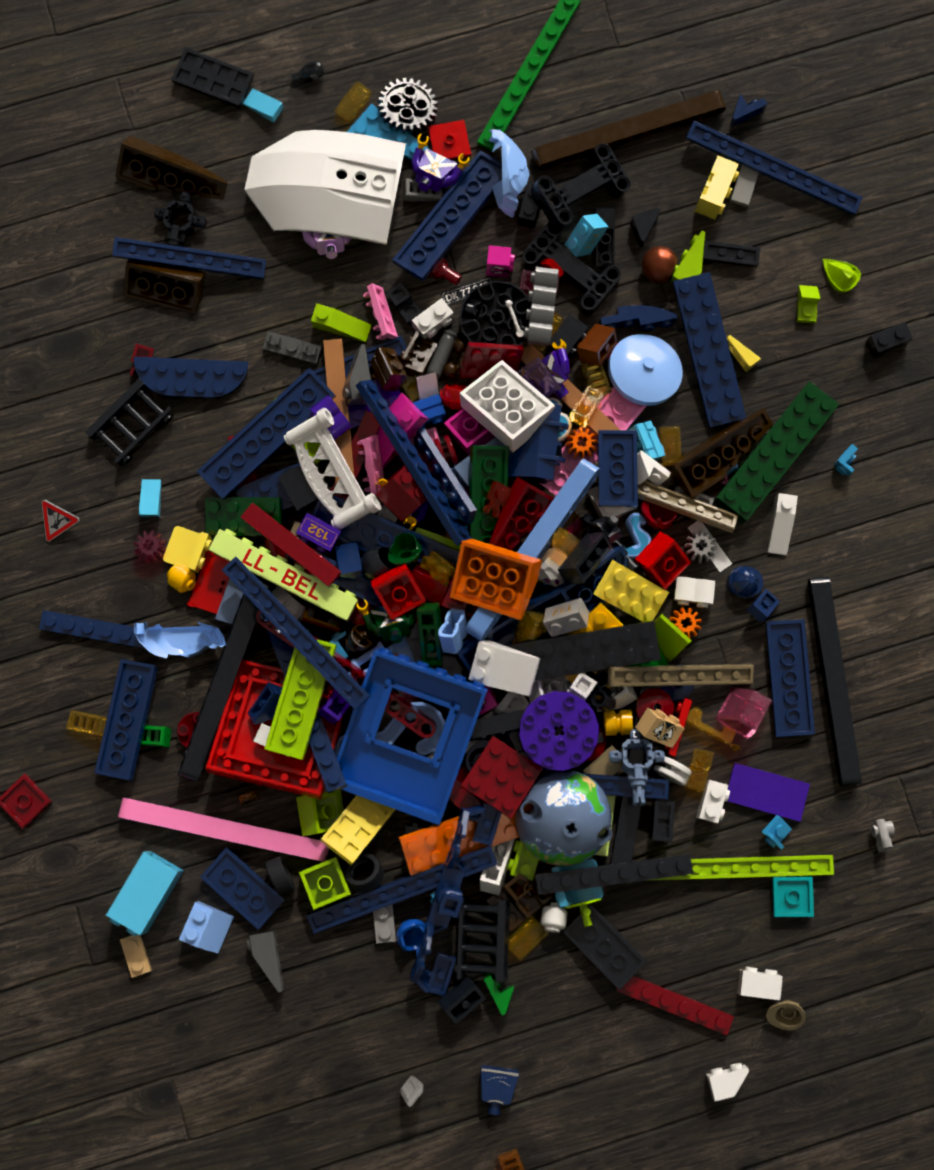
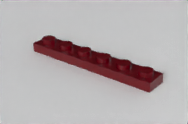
(677, 1004)

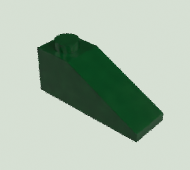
(429, 624)

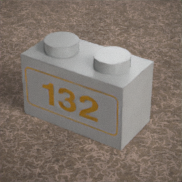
(566, 617)

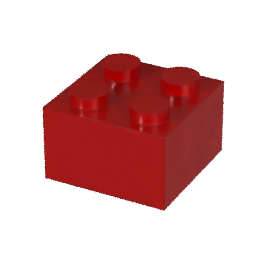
(662, 560)

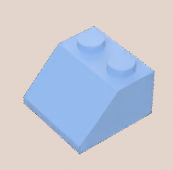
(206, 927)

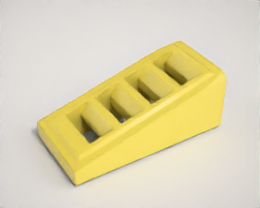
(742, 354)

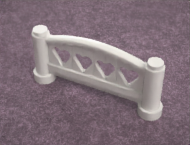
(317, 431)

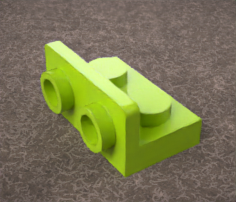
(523, 863)

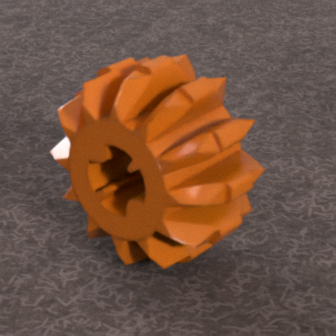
(583, 436)
(680, 617)

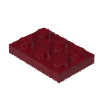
(483, 356)

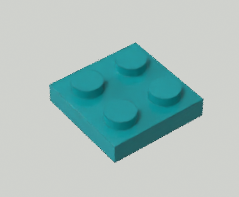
(792, 896)

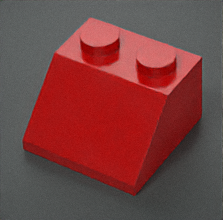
(398, 591)

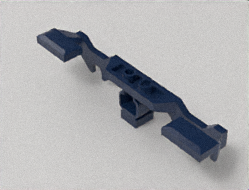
(449, 898)

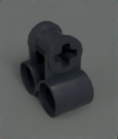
(602, 692)

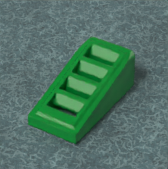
(162, 736)

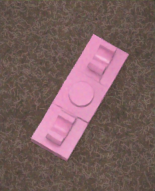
(381, 312)
(373, 462)

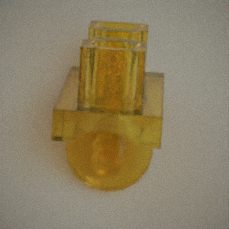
(438, 567)

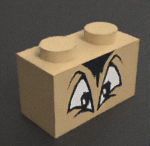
(659, 727)

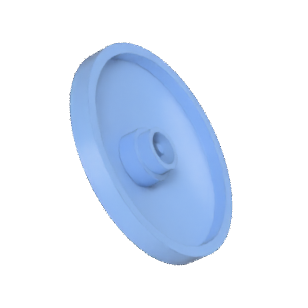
(645, 369)

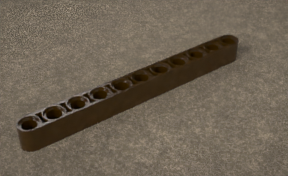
(629, 129)

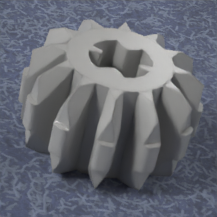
(693, 542)

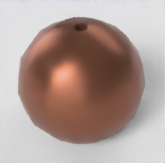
(659, 264)

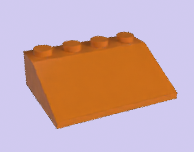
(495, 578)

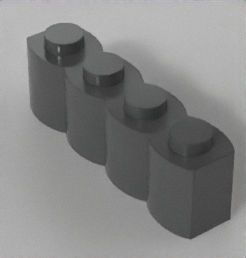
(542, 306)

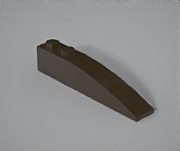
(164, 170)
(717, 455)

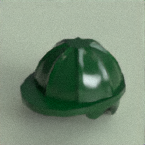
(404, 550)

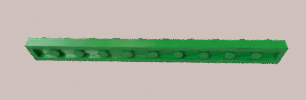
(529, 70)

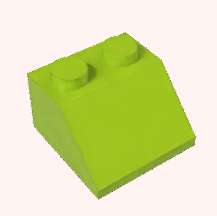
(317, 814)

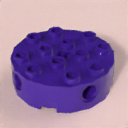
(578, 730)

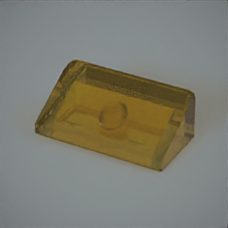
(526, 937)

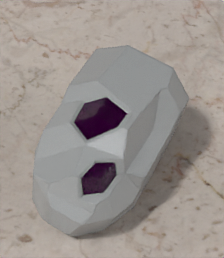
(549, 574)

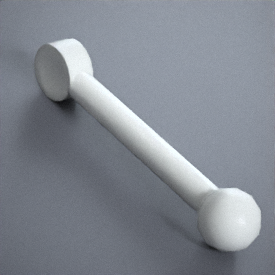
(519, 333)

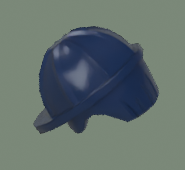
(744, 582)

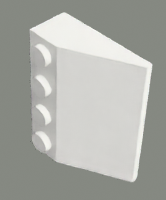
(506, 405)

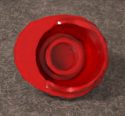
(451, 396)

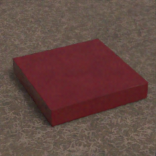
(24, 801)

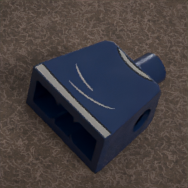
(497, 1086)

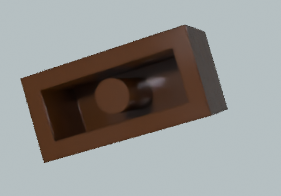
(597, 344)

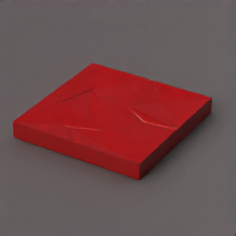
(240, 758)

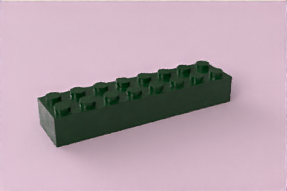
(776, 452)

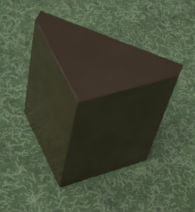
(320, 618)

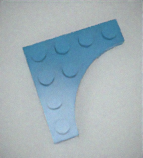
(372, 125)

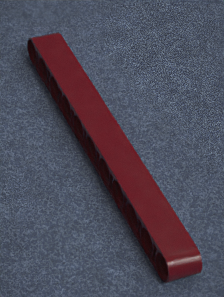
(357, 673)

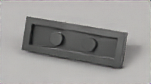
(292, 348)

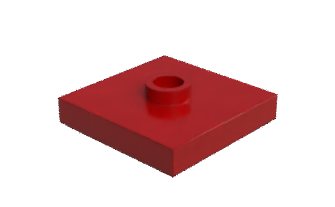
(450, 139)

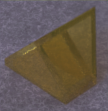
(530, 627)

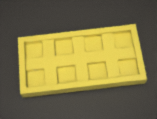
(630, 592)
(356, 828)

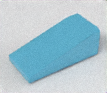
(264, 105)
(150, 498)

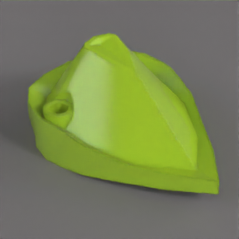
(841, 275)

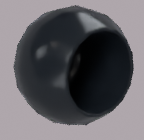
(375, 562)

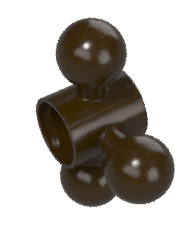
(450, 369)

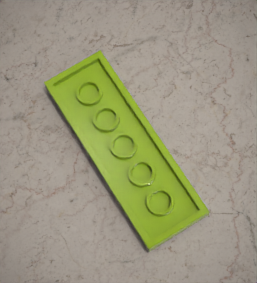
(297, 706)

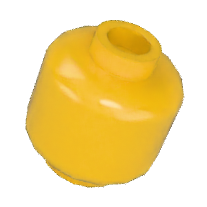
(181, 578)

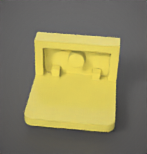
(187, 548)

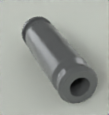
(442, 353)

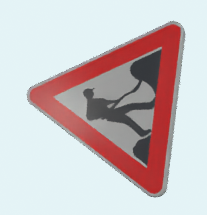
(56, 520)

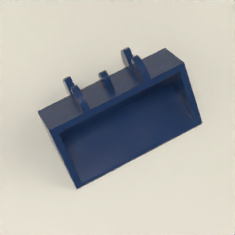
(537, 456)

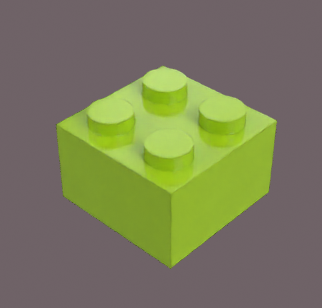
(325, 883)

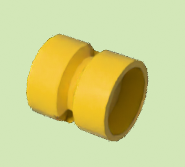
(619, 722)

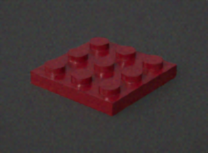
(501, 777)

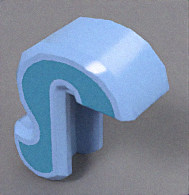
(639, 536)

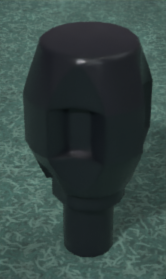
(310, 71)

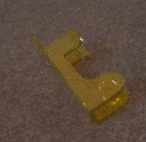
(726, 736)

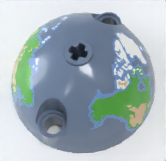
(563, 800)

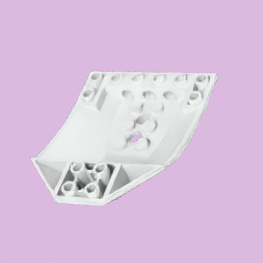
(299, 188)

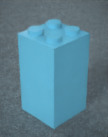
(144, 893)

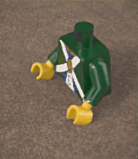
(380, 623)

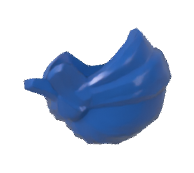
(410, 935)

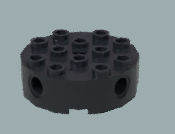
(487, 304)

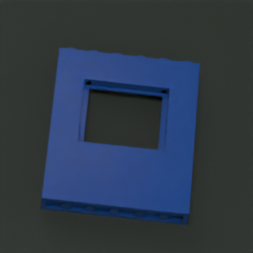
(395, 774)

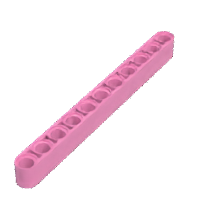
(223, 829)

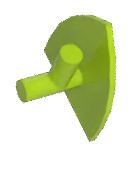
(585, 912)

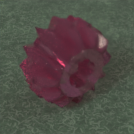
(156, 547)

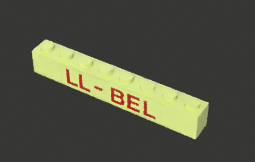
(284, 575)

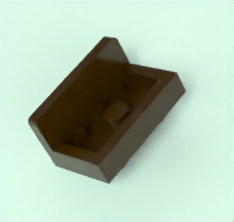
(417, 354)

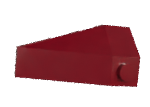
(520, 514)

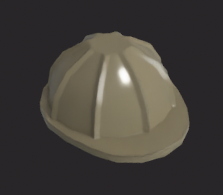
(786, 1015)

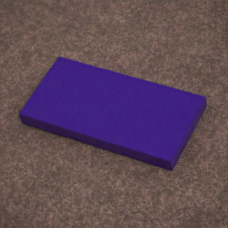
(767, 792)

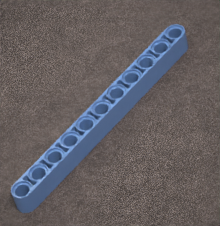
(541, 535)

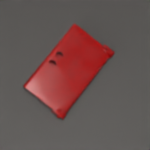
(210, 584)

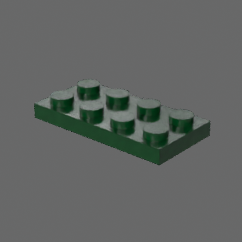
(227, 513)

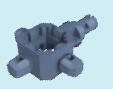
(637, 773)

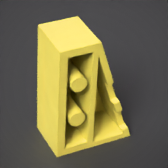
(717, 188)

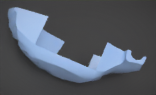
(514, 173)
(178, 640)

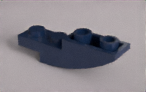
(645, 317)

